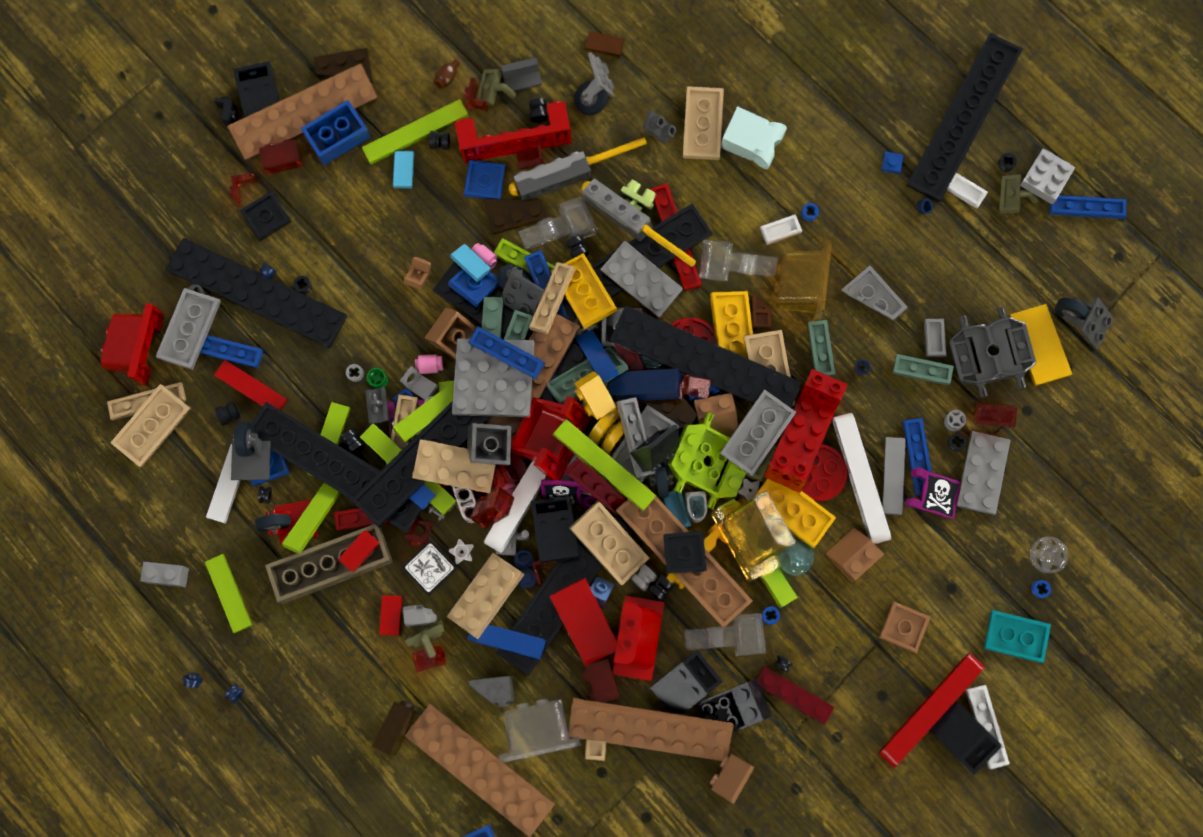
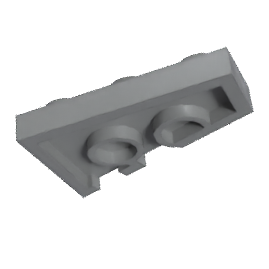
(875, 293)

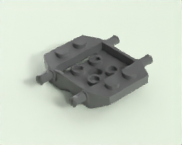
(992, 367)

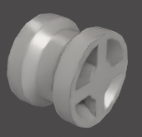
(957, 417)

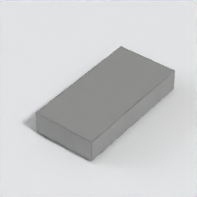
(935, 337)

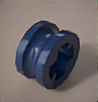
(234, 693)

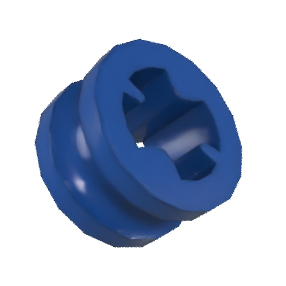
(808, 217)
(1035, 590)
(769, 609)

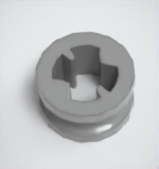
(355, 367)

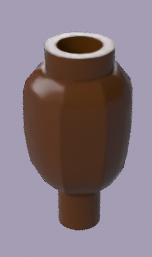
(446, 74)

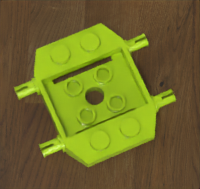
(689, 466)

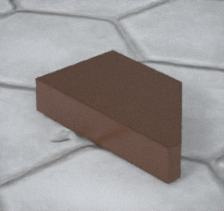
(760, 314)

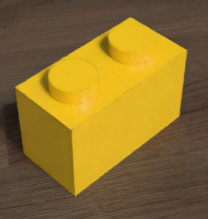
(594, 395)

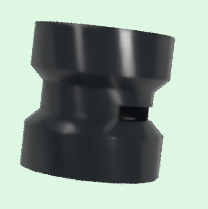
(538, 110)
(439, 140)
(576, 246)
(227, 413)
(352, 441)
(660, 587)

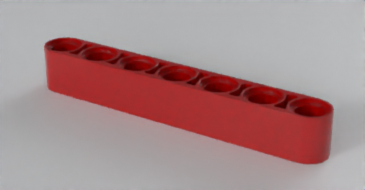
(931, 710)

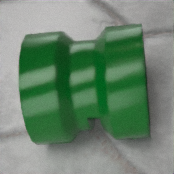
(376, 375)

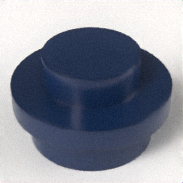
(523, 559)
(528, 579)
(192, 680)

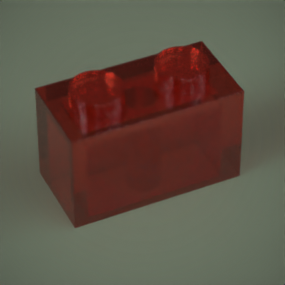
(281, 156)
(995, 414)
(492, 508)
(601, 682)

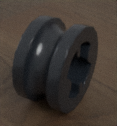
(1007, 156)
(305, 290)
(953, 447)
(265, 494)
(783, 663)

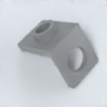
(419, 384)

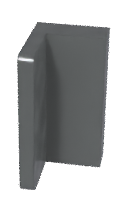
(522, 74)

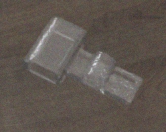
(573, 221)
(719, 259)
(744, 634)

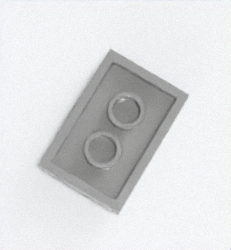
(1047, 176)

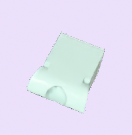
(753, 137)

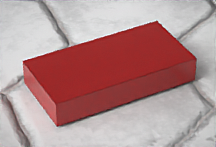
(359, 551)
(390, 615)

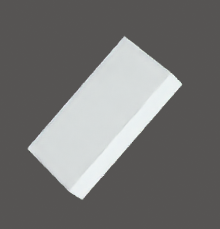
(966, 190)
(781, 229)

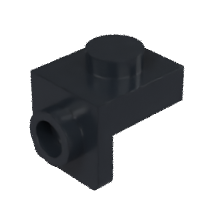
(229, 108)

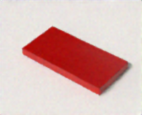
(584, 621)

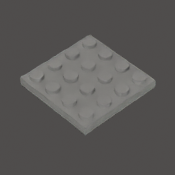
(488, 385)

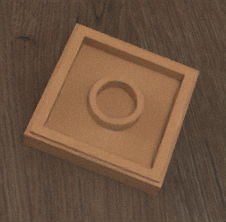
(904, 627)

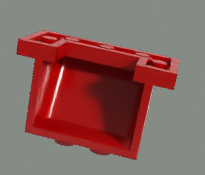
(130, 341)
(535, 435)
(638, 638)

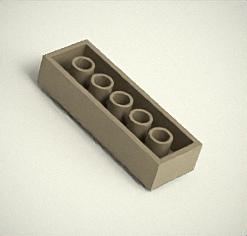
(320, 567)

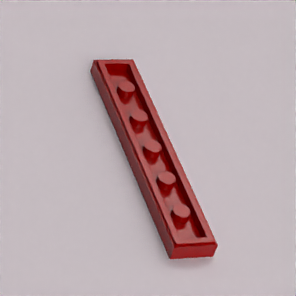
(666, 208)

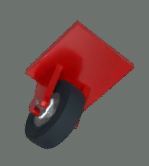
(282, 520)

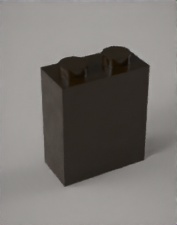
(395, 727)

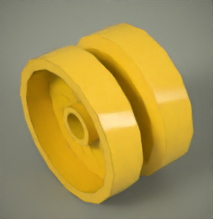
(608, 430)

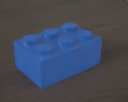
(335, 132)

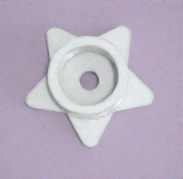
(456, 551)

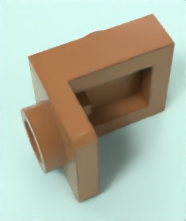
(418, 273)

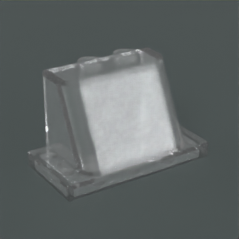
(536, 730)

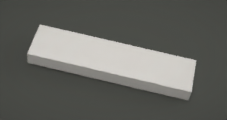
(224, 493)
(984, 714)

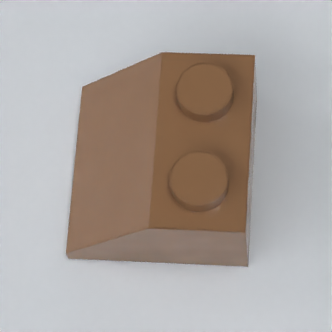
(448, 329)
(724, 413)
(854, 554)
(731, 778)

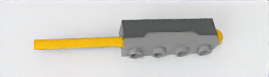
(562, 172)
(626, 216)

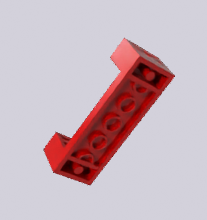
(509, 143)
(805, 431)

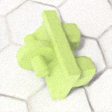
(645, 200)

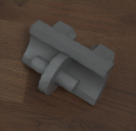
(658, 127)
(377, 405)

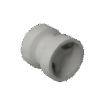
(644, 577)

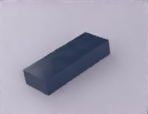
(646, 385)

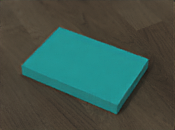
(1017, 636)

